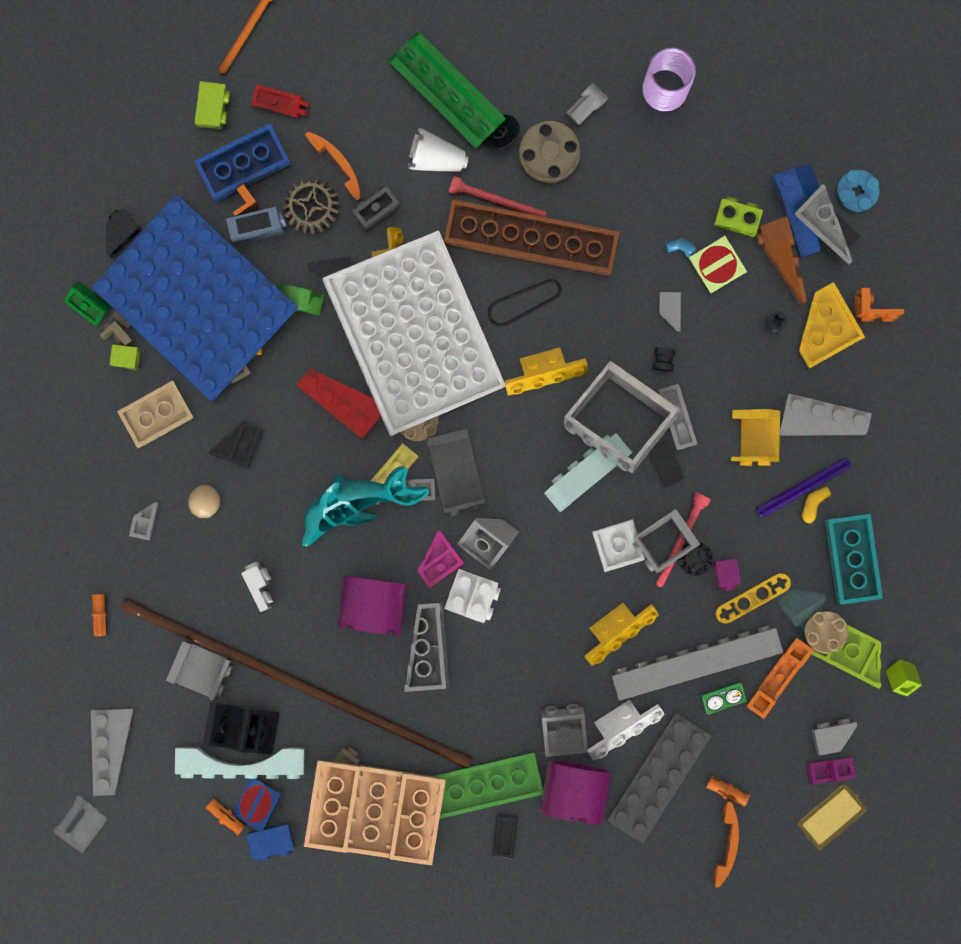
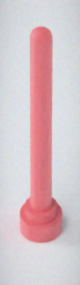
(459, 186)
(699, 503)

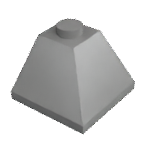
(487, 540)

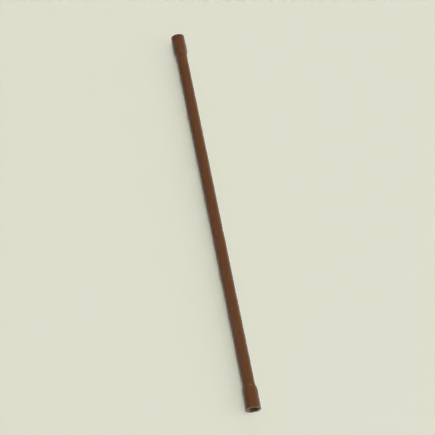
(140, 611)

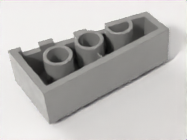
(818, 418)
(428, 650)

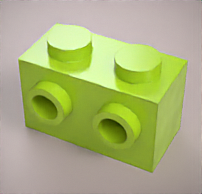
(211, 105)

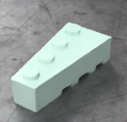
(583, 474)

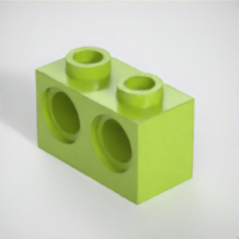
(737, 222)

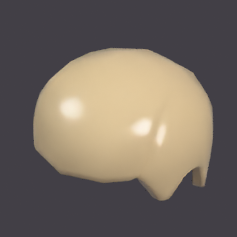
(204, 501)

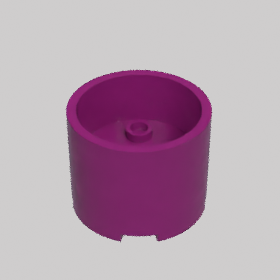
(372, 605)
(575, 792)

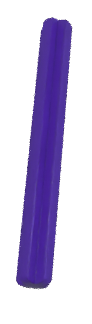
(803, 487)

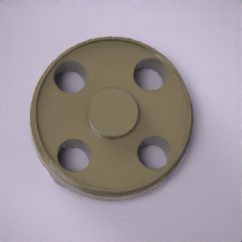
(549, 152)

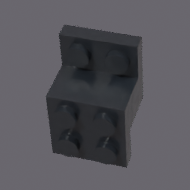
(240, 728)

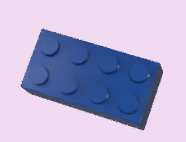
(242, 162)

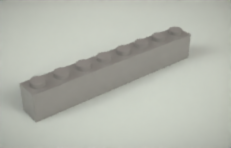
(696, 663)

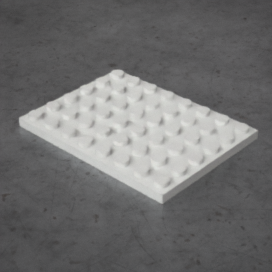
(414, 332)

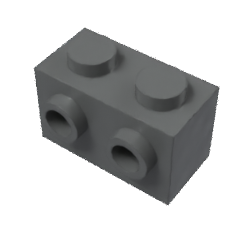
(375, 208)

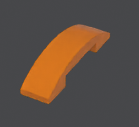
(321, 145)
(779, 677)
(722, 870)

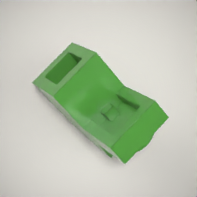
(305, 299)

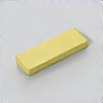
(402, 457)

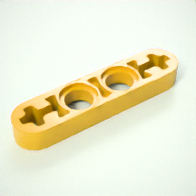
(754, 601)

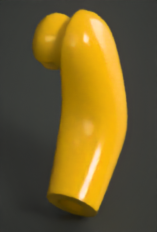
(812, 502)

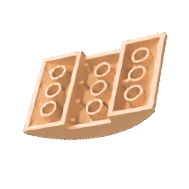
(374, 812)

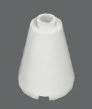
(435, 154)

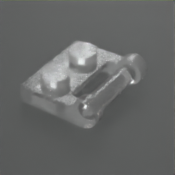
(86, 828)

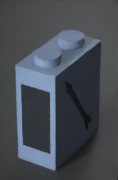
(256, 225)

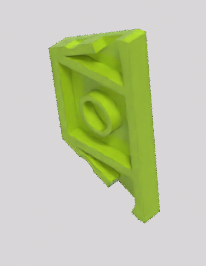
(857, 657)

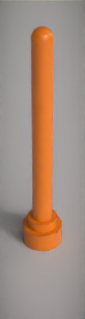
(243, 36)

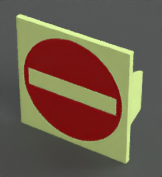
(717, 264)

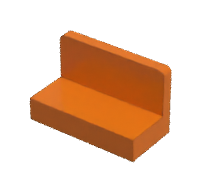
(249, 206)

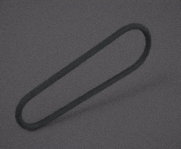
(529, 311)

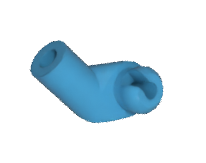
(681, 244)

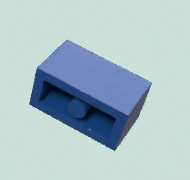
(271, 841)

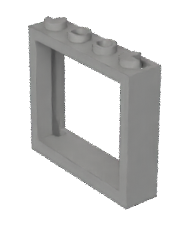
(638, 390)

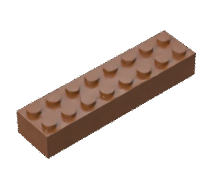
(531, 237)

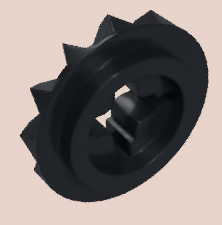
(699, 568)

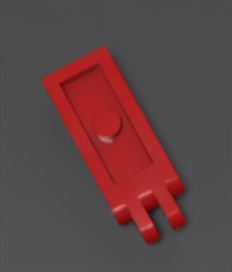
(279, 101)

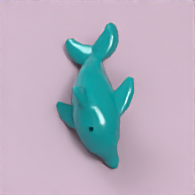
(345, 501)

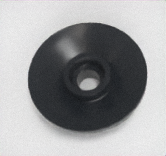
(503, 135)

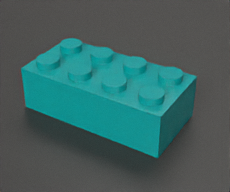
(853, 559)

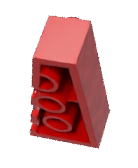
(345, 403)

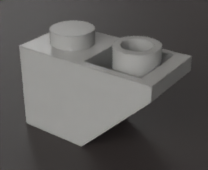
(832, 737)

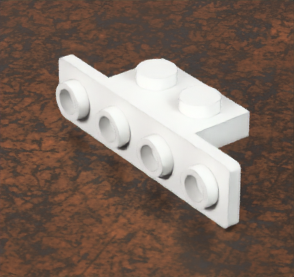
(621, 725)

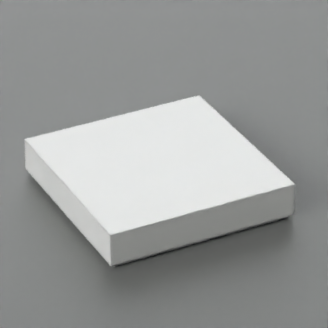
(616, 546)

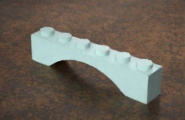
(194, 760)

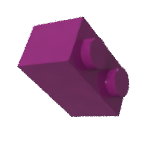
(726, 574)

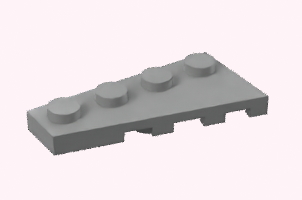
(109, 740)

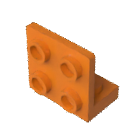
(864, 300)

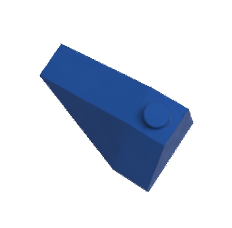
(793, 190)

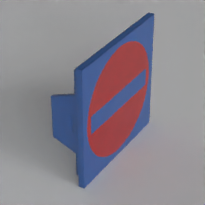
(256, 804)

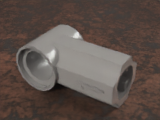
(590, 100)

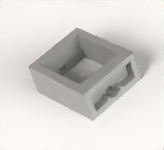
(684, 530)

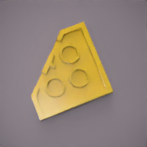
(828, 327)

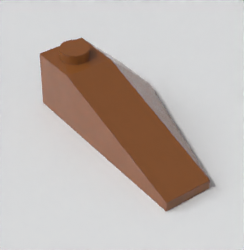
(777, 243)

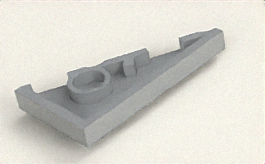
(821, 219)

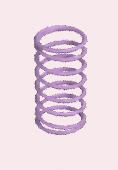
(675, 61)

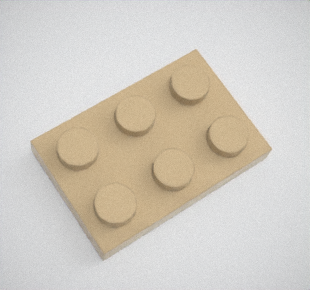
(155, 414)

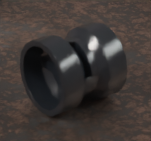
(664, 357)

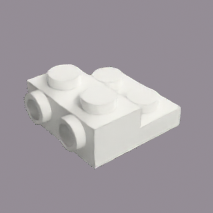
(256, 580)
(472, 596)

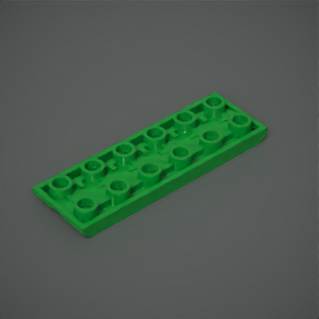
(446, 89)

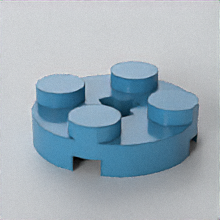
(868, 185)

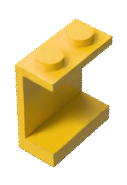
(758, 436)

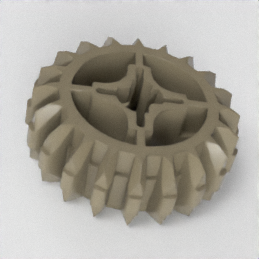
(301, 202)

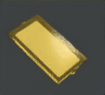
(832, 816)

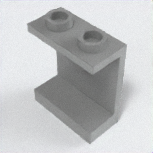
(200, 670)

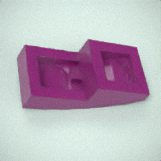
(831, 770)

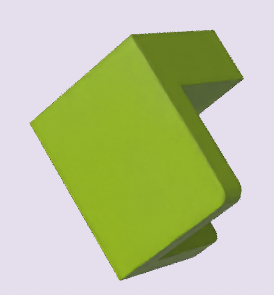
(125, 357)
(903, 677)

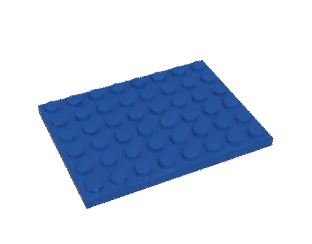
(194, 297)

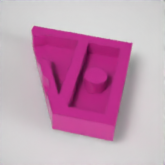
(439, 561)

